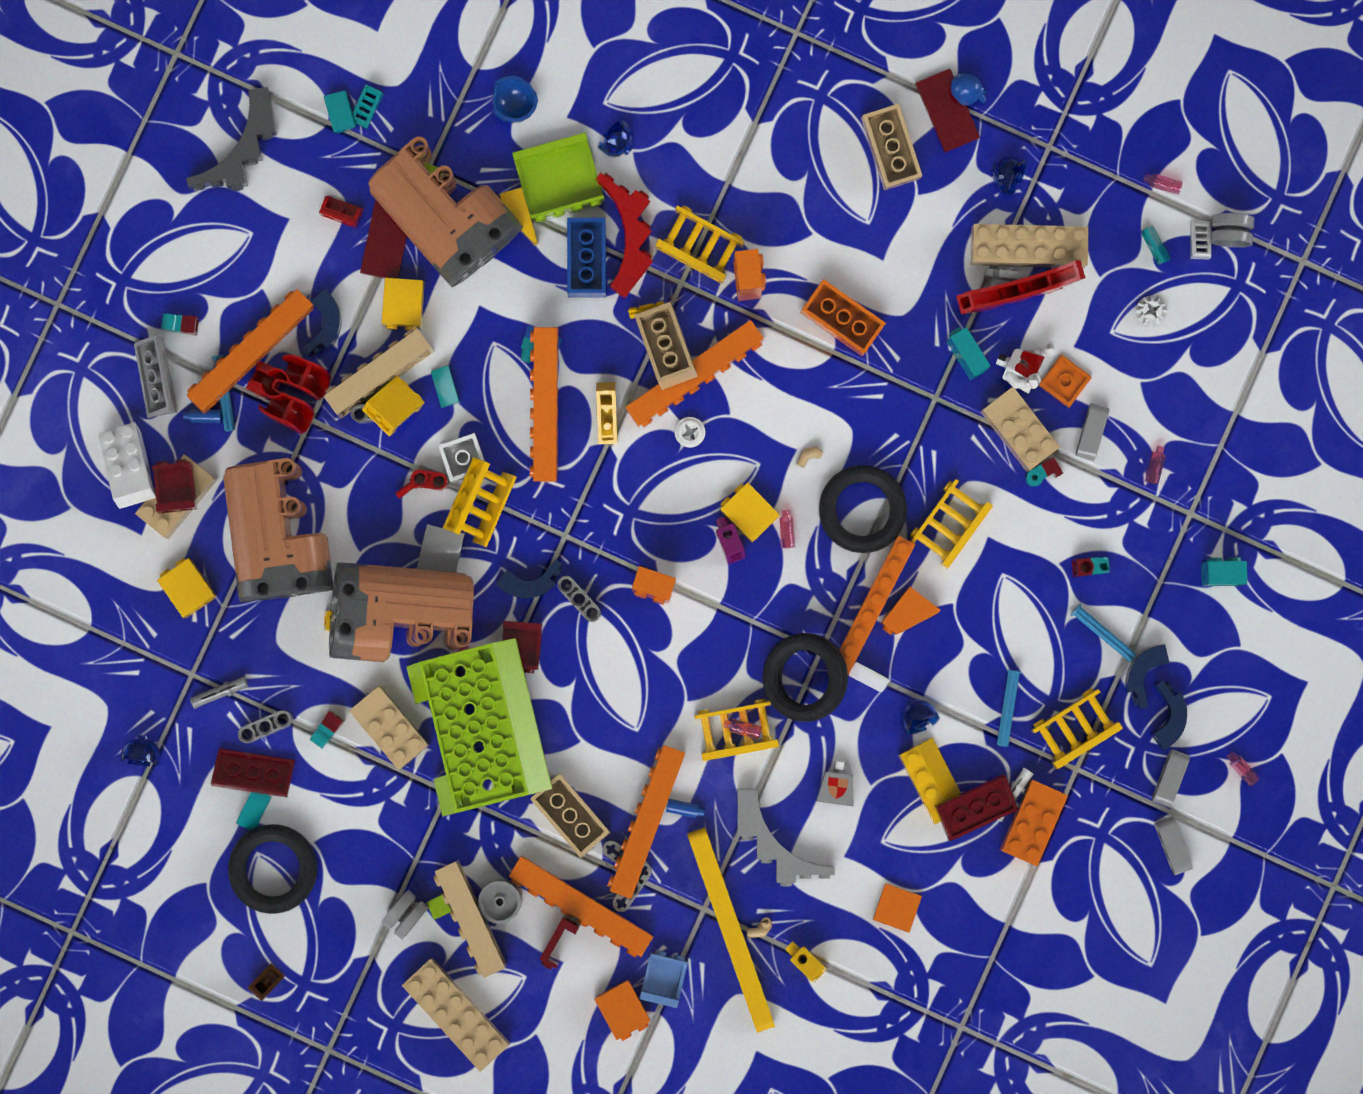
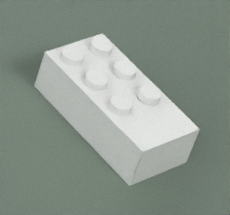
(127, 465)

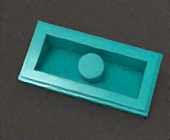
(339, 112)
(1155, 245)
(445, 386)
(253, 810)

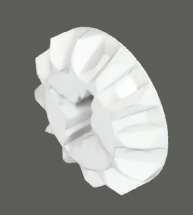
(1149, 319)
(692, 423)

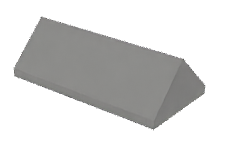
(155, 376)

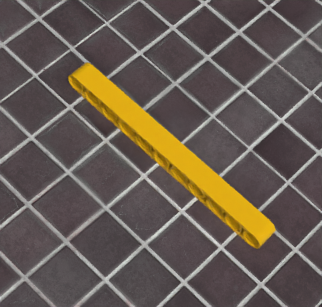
(731, 930)

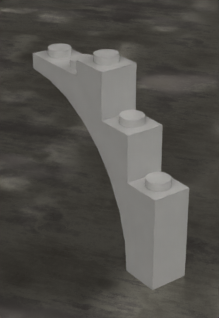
(787, 865)

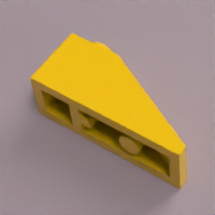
(517, 205)
(606, 412)

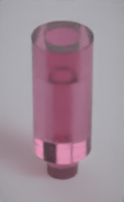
(1163, 183)
(1155, 466)
(787, 530)
(743, 728)
(1243, 769)

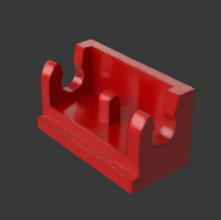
(341, 211)

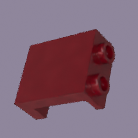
(174, 486)
(528, 641)
(565, 923)

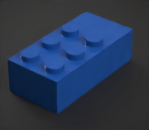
(586, 257)

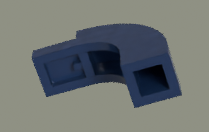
(331, 324)
(530, 589)
(1139, 668)
(1176, 718)

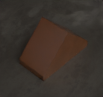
(266, 982)

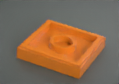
(1065, 381)
(897, 907)

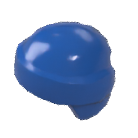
(967, 89)

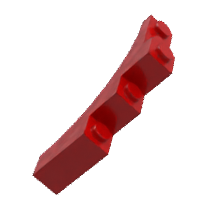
(635, 233)
(1021, 289)

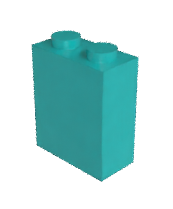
(967, 353)

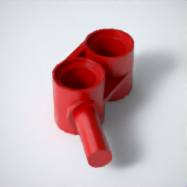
(430, 477)

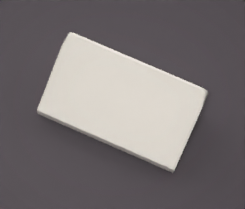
(868, 677)

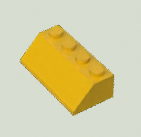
(929, 776)

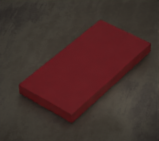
(949, 118)
(383, 246)
(253, 772)
(976, 807)

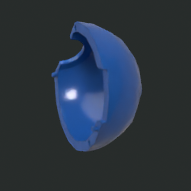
(513, 99)

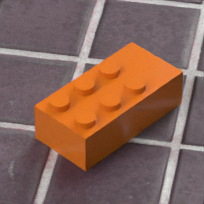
(748, 274)
(842, 317)
(653, 585)
(1033, 822)

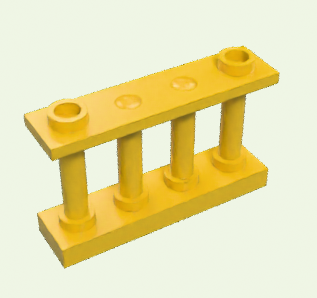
(683, 255)
(465, 498)
(970, 526)
(729, 747)
(1076, 747)

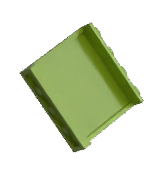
(558, 177)

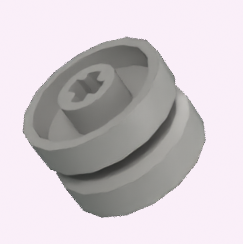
(1232, 230)
(511, 901)
(404, 914)

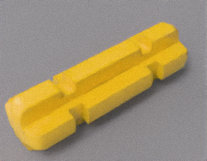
(633, 311)

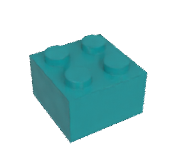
(1224, 573)

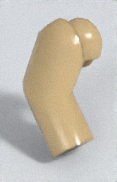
(808, 453)
(761, 930)

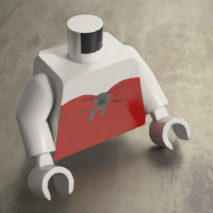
(1024, 366)

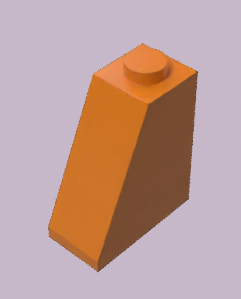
(908, 612)

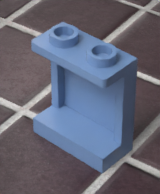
(664, 979)

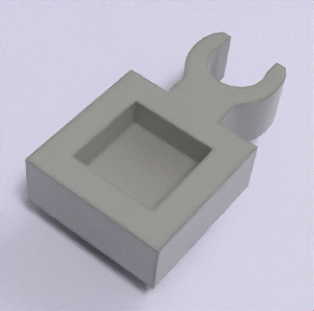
(1006, 274)

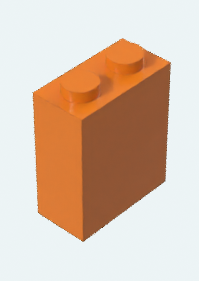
(622, 1010)

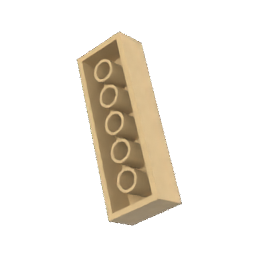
(1028, 245)
(374, 376)
(472, 923)
(456, 1014)

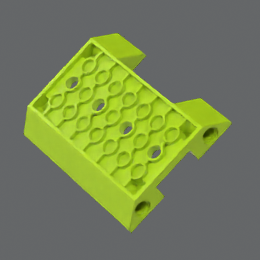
(501, 721)

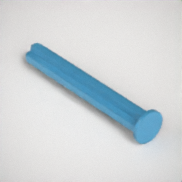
(226, 405)
(1103, 633)
(1008, 708)

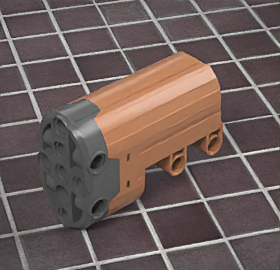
(448, 234)
(265, 553)
(377, 598)

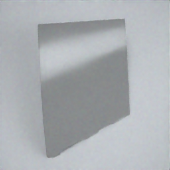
(440, 550)

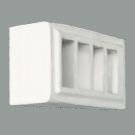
(1200, 255)

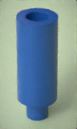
(197, 416)
(684, 808)

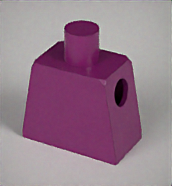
(732, 546)

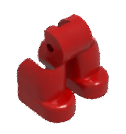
(299, 374)

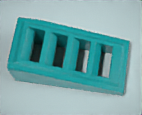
(379, 95)

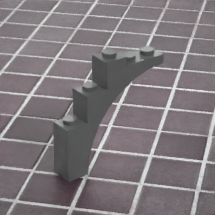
(247, 151)

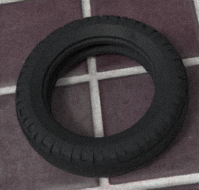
(870, 475)
(773, 677)
(241, 884)

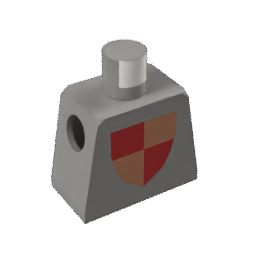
(836, 786)

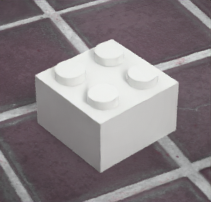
(458, 456)

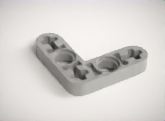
(644, 877)

